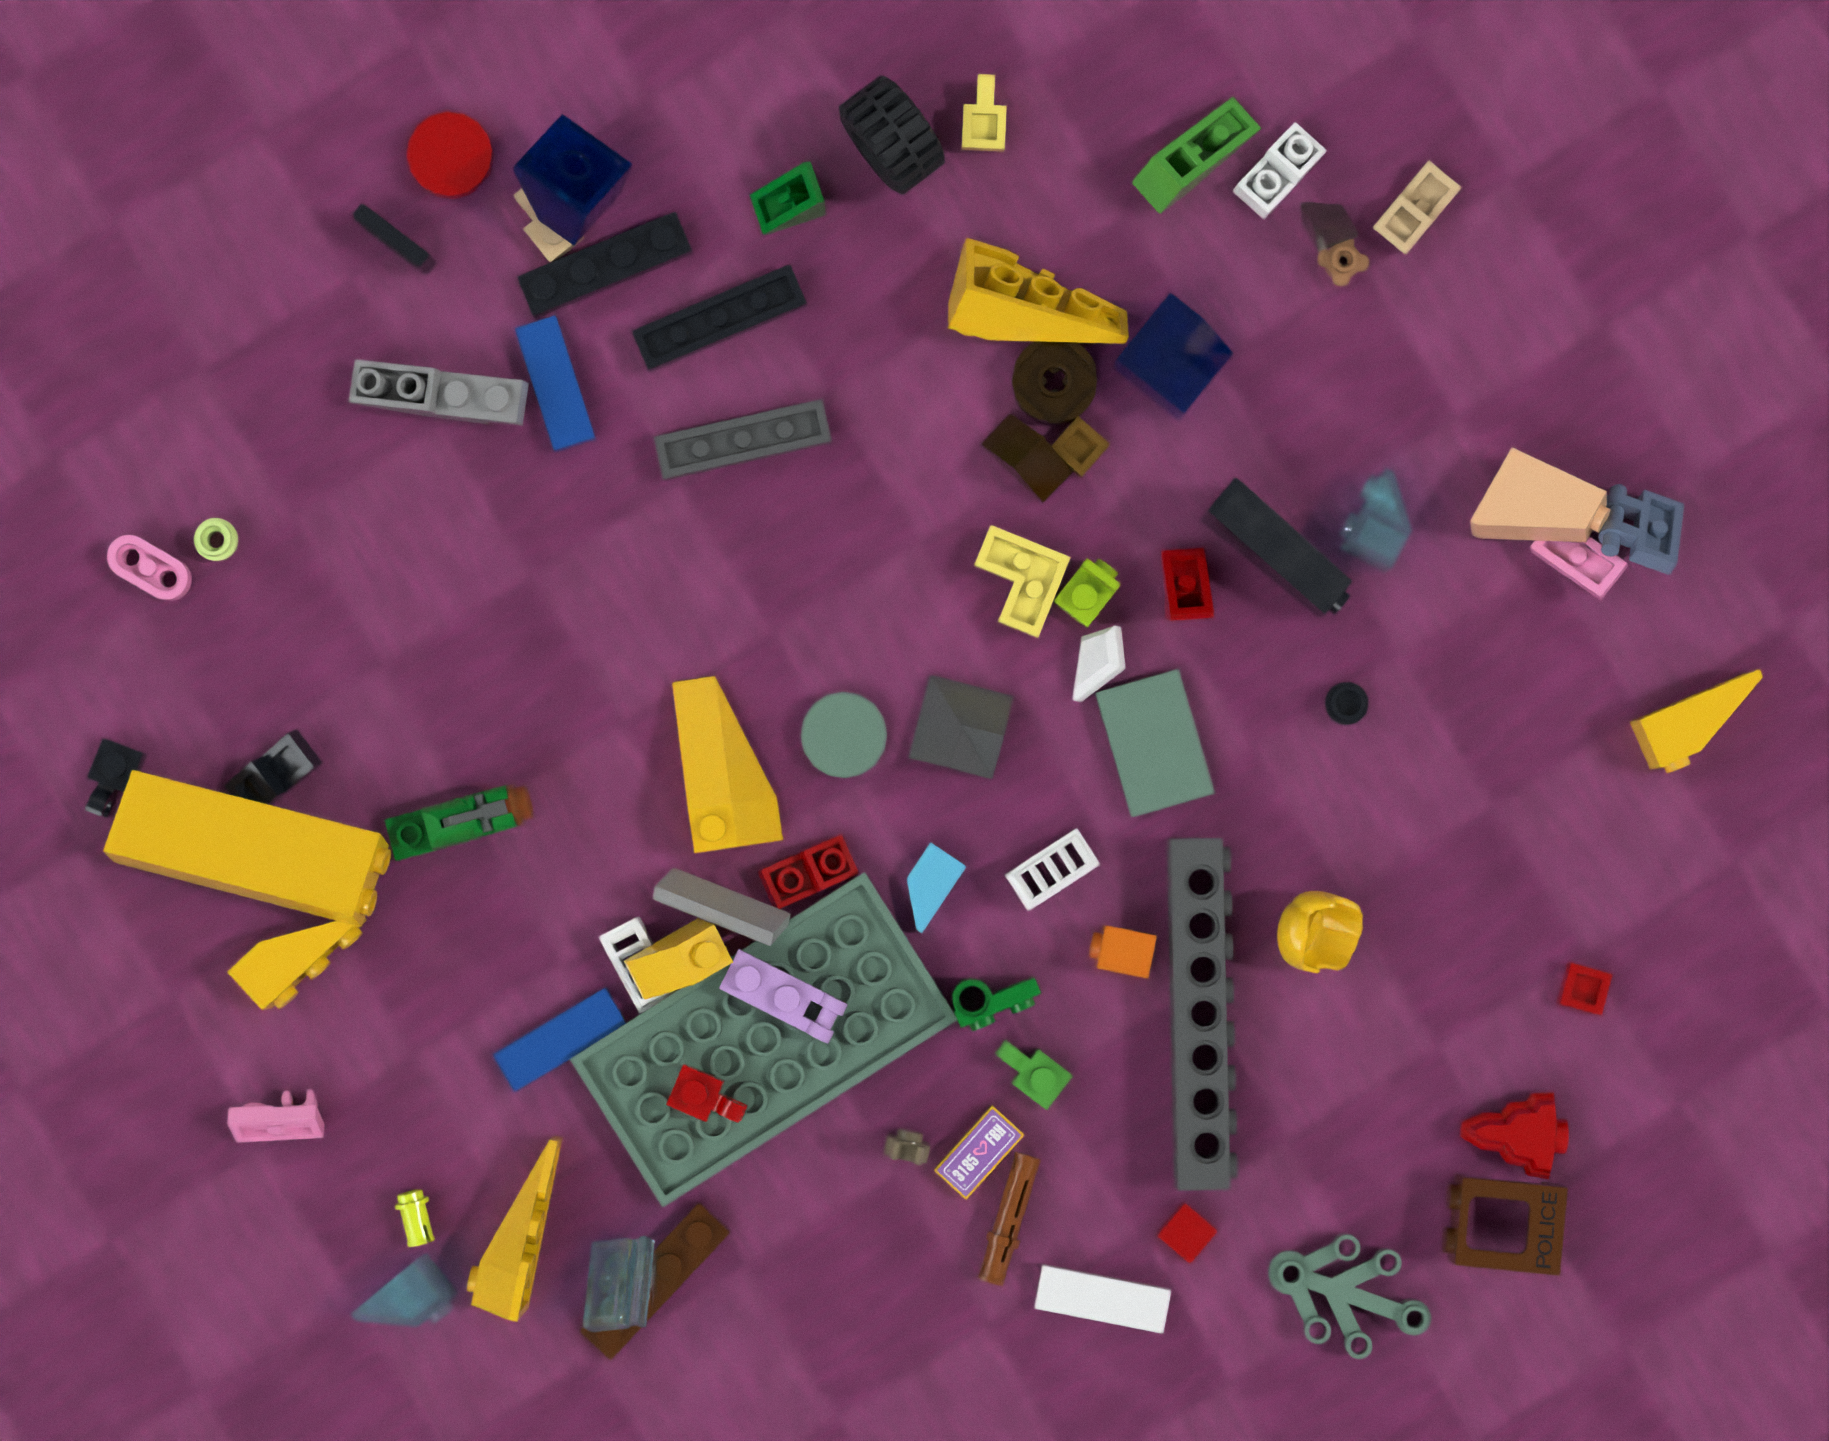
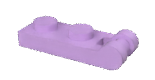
(781, 995)

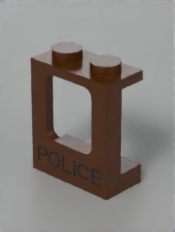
(1544, 1229)

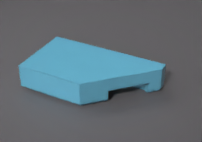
(931, 883)

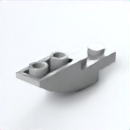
(438, 393)

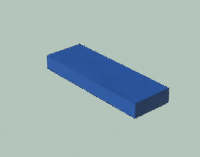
(555, 383)
(559, 1039)

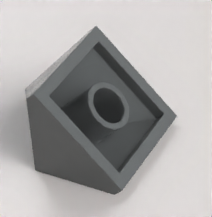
(961, 727)

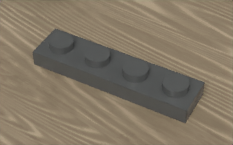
(742, 440)

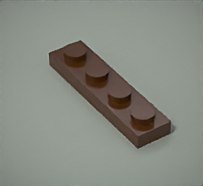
(672, 1265)

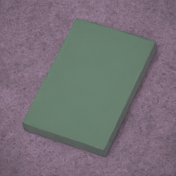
(1154, 743)

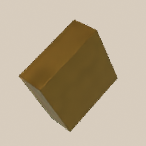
(1080, 446)

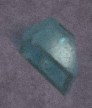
(410, 1297)

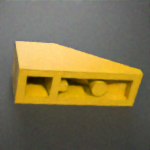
(1689, 724)

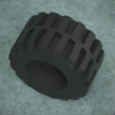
(891, 134)

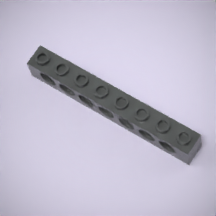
(1190, 1169)

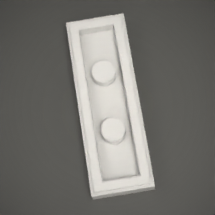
(1102, 1298)

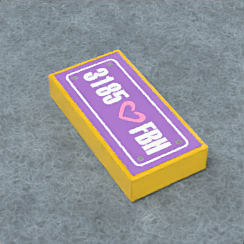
(978, 1152)

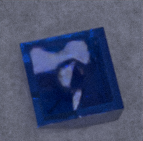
(571, 178)
(1173, 357)

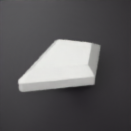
(1098, 661)

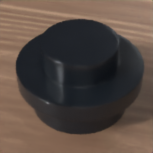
(1346, 703)

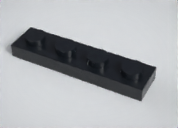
(604, 265)
(719, 318)

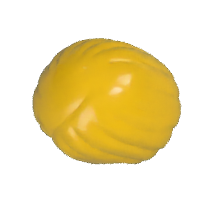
(1319, 931)

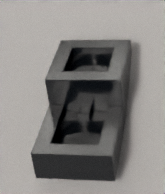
(275, 771)

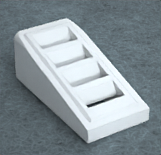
(1022, 890)
(608, 941)

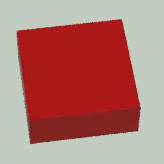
(1584, 988)
(1186, 1232)

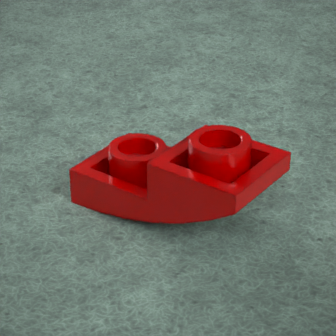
(808, 872)

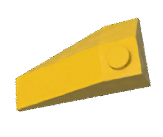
(1011, 303)
(723, 780)
(509, 1265)

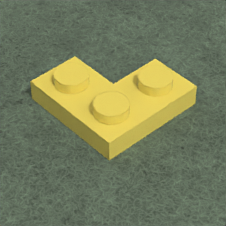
(1035, 576)

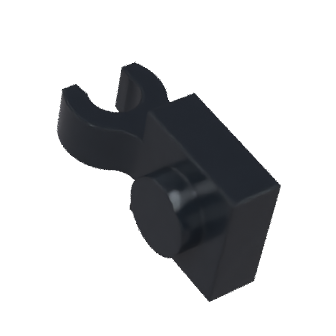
(112, 771)

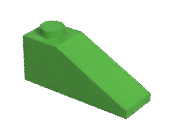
(1195, 155)

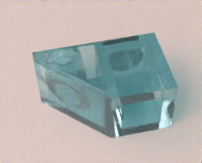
(1381, 524)

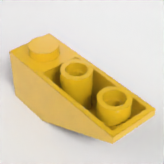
(281, 963)

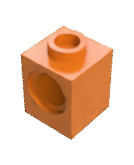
(1123, 951)

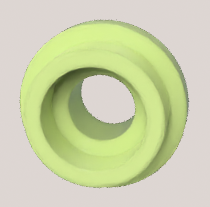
(203, 536)

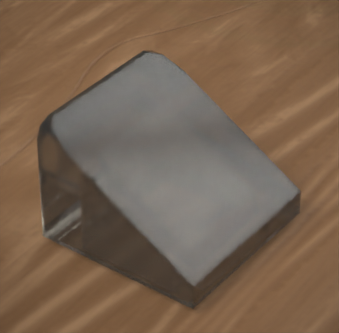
(1327, 224)

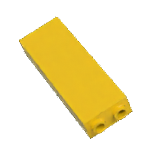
(248, 848)

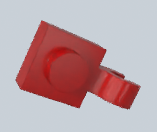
(699, 1095)

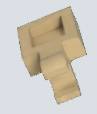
(545, 239)

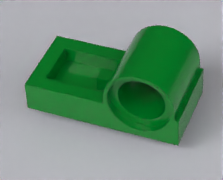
(1016, 997)

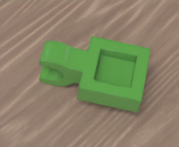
(1037, 1076)

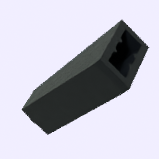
(1277, 549)

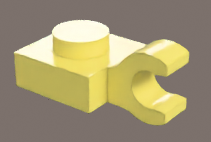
(984, 122)

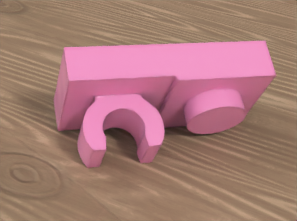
(1582, 563)
(269, 1123)

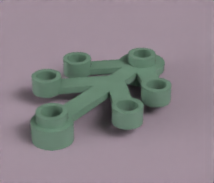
(1341, 1292)

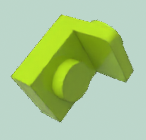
(1088, 591)

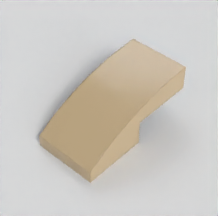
(1417, 207)

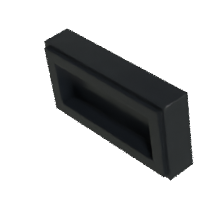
(394, 239)

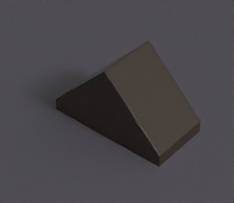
(1027, 457)

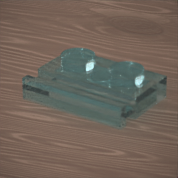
(618, 1284)

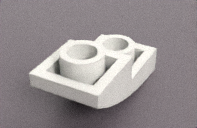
(1279, 170)

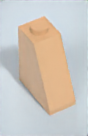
(1538, 504)

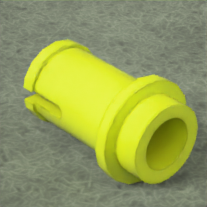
(415, 1217)

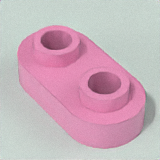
(150, 569)

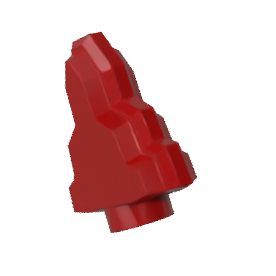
(1522, 1133)

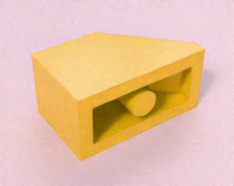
(679, 959)

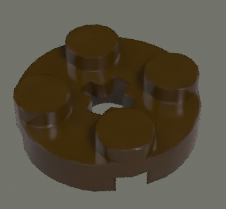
(1054, 406)

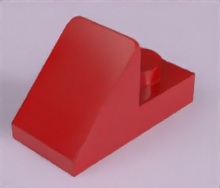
(1186, 584)

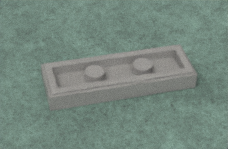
(721, 906)

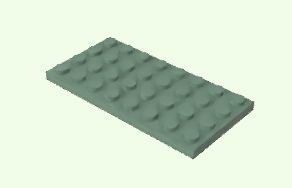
(782, 1073)

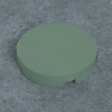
(843, 735)

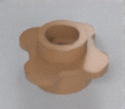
(1342, 273)

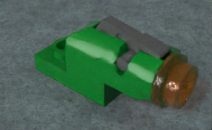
(459, 820)

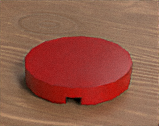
(450, 155)

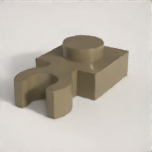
(907, 1146)

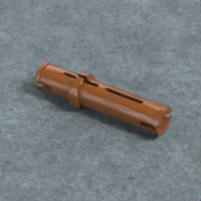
(1009, 1218)

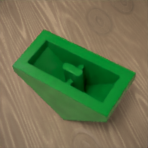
(789, 200)

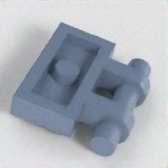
(1655, 531)

